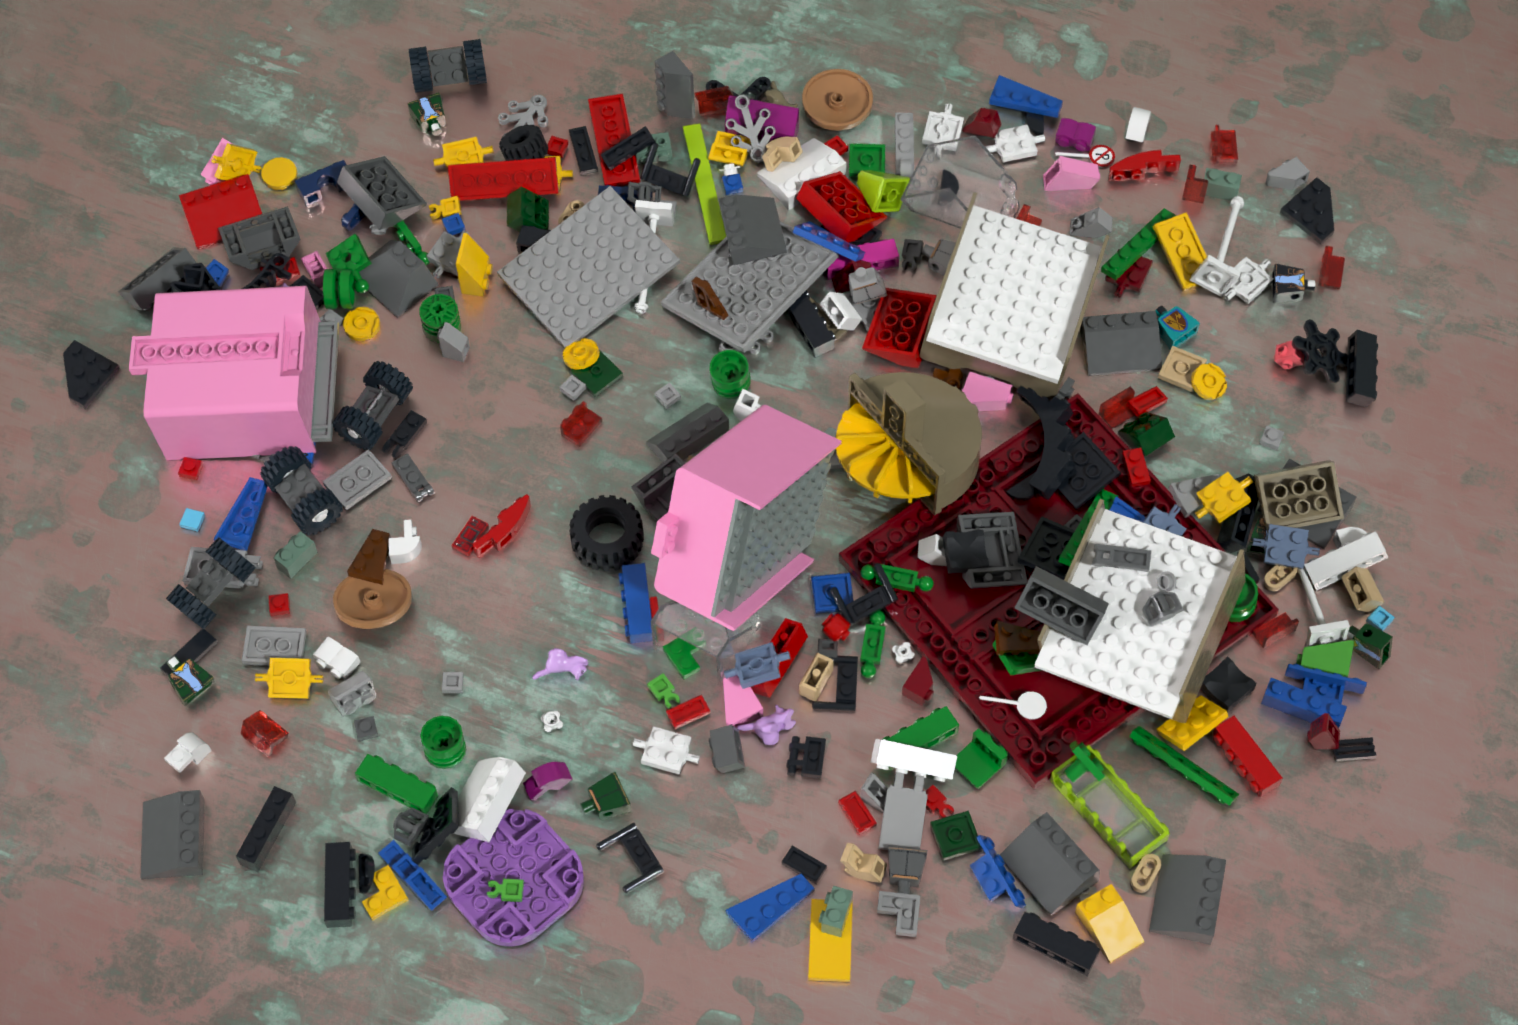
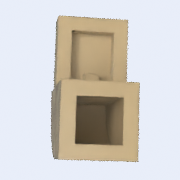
(781, 149)
(863, 866)

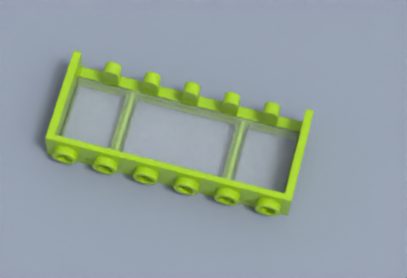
(1112, 811)

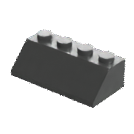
(674, 87)
(157, 278)
(690, 433)
(1061, 605)

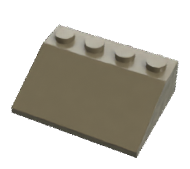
(1299, 495)

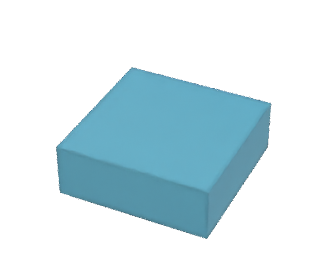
(192, 519)
(1380, 618)

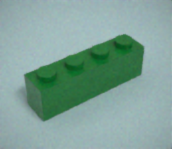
(927, 731)
(396, 784)

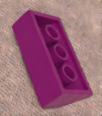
(783, 118)

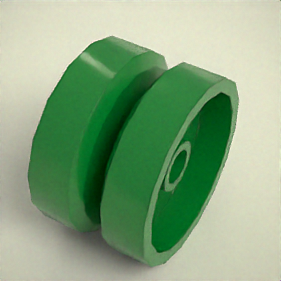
(338, 289)
(1246, 602)

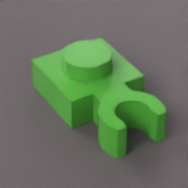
(663, 688)
(510, 890)

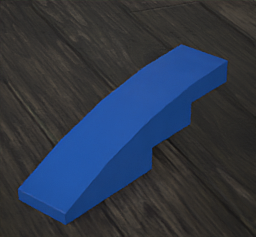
(412, 875)

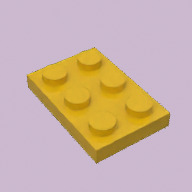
(1201, 720)

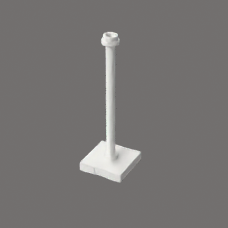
(653, 214)
(1212, 272)
(1323, 632)

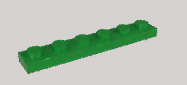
(1134, 247)
(1073, 544)
(1184, 765)

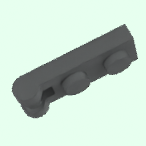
(412, 477)
(1122, 557)

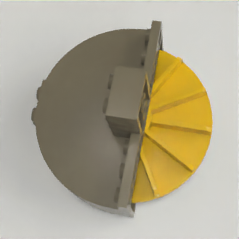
(910, 438)

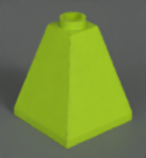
(882, 190)

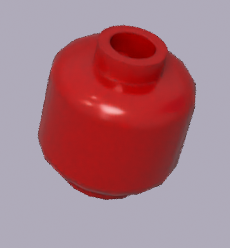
(836, 627)

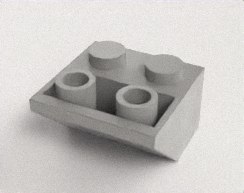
(352, 693)

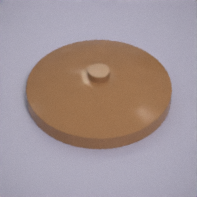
(837, 99)
(371, 604)

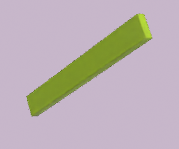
(705, 184)

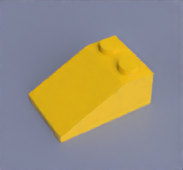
(472, 267)
(1109, 923)

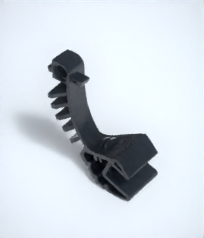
(199, 279)

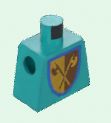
(1175, 326)

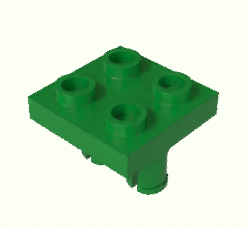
(1083, 763)

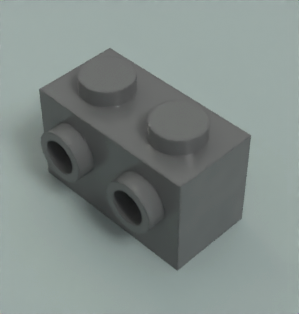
(726, 749)

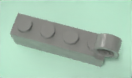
(904, 144)

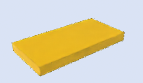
(1181, 248)
(828, 953)

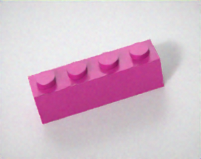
(880, 254)

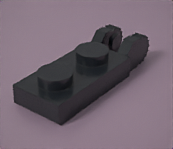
(405, 433)

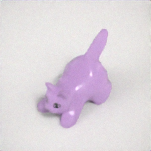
(560, 662)
(769, 726)

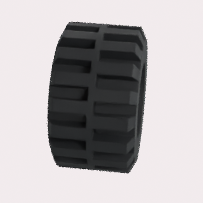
(523, 143)

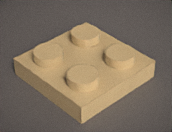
(1179, 368)

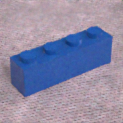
(637, 603)
(1301, 702)

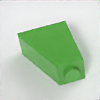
(1328, 657)

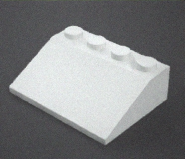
(788, 177)
(487, 796)

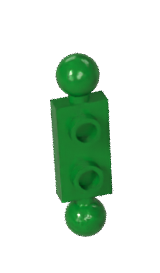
(406, 235)
(899, 578)
(872, 644)

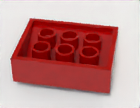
(839, 206)
(217, 207)
(900, 326)

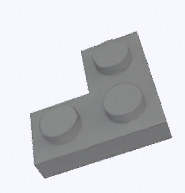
(904, 906)

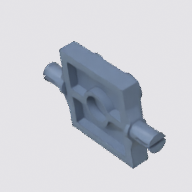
(1165, 520)
(1286, 546)
(757, 665)

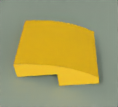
(725, 152)

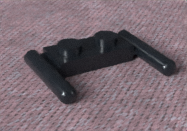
(667, 178)
(870, 602)
(845, 685)
(639, 853)

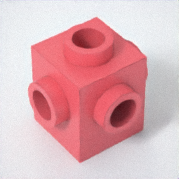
(1287, 356)

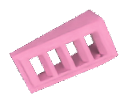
(315, 269)

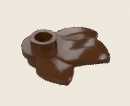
(952, 377)

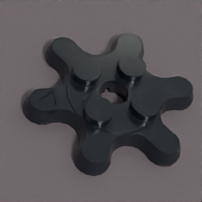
(1327, 345)

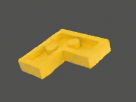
(389, 895)

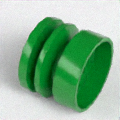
(435, 312)
(729, 374)
(443, 742)

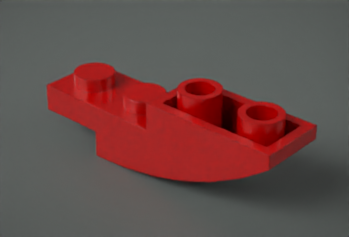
(1137, 165)
(509, 521)

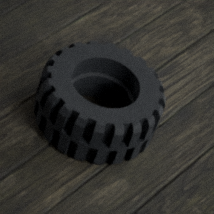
(606, 511)

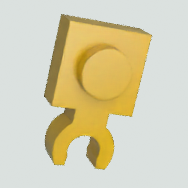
(447, 208)

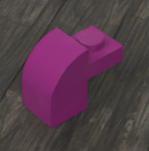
(545, 777)

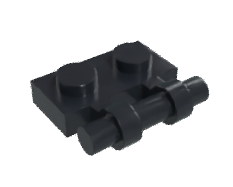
(813, 756)

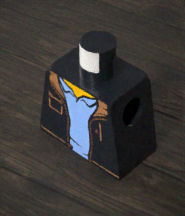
(1289, 284)

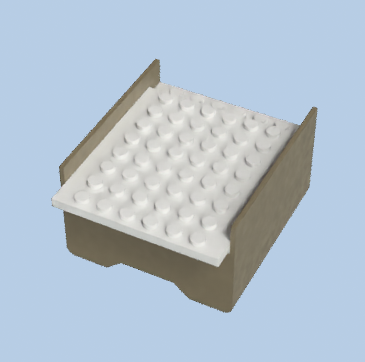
(1012, 301)
(1126, 656)

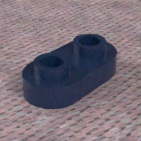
(352, 218)

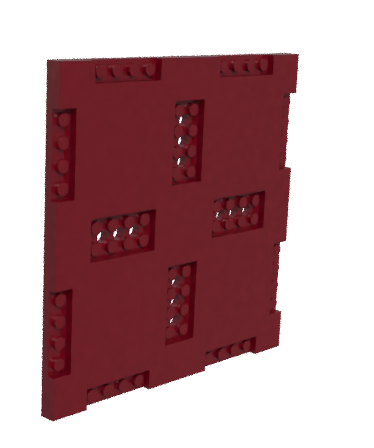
(949, 616)

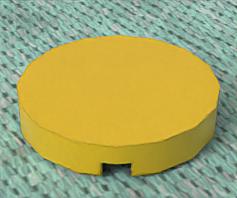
(279, 173)
(361, 324)
(581, 354)
(1209, 381)

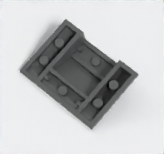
(260, 237)
(397, 277)
(656, 488)
(1001, 547)

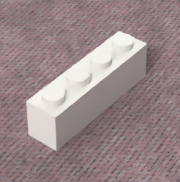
(1336, 563)
(914, 759)

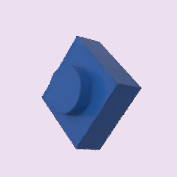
(732, 184)
(453, 224)

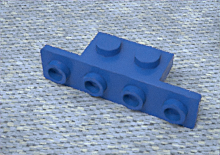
(1325, 684)
(993, 875)

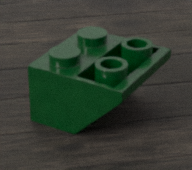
(527, 209)
(1147, 432)

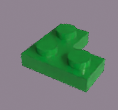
(680, 655)

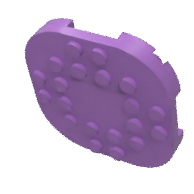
(523, 850)

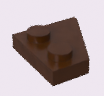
(707, 298)

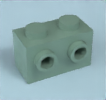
(663, 152)
(1222, 184)
(295, 554)
(836, 912)

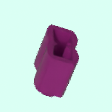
(1075, 134)

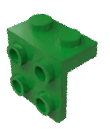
(980, 759)

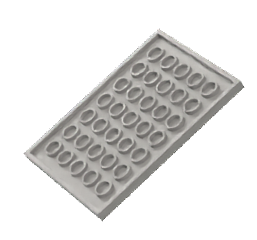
(588, 267)
(751, 291)

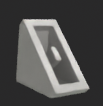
(874, 792)

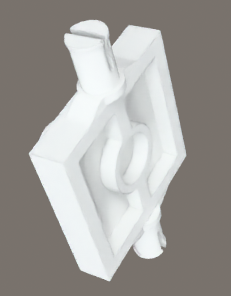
(942, 126)
(1015, 143)
(1251, 281)
(666, 750)

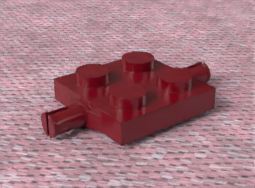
(1133, 277)

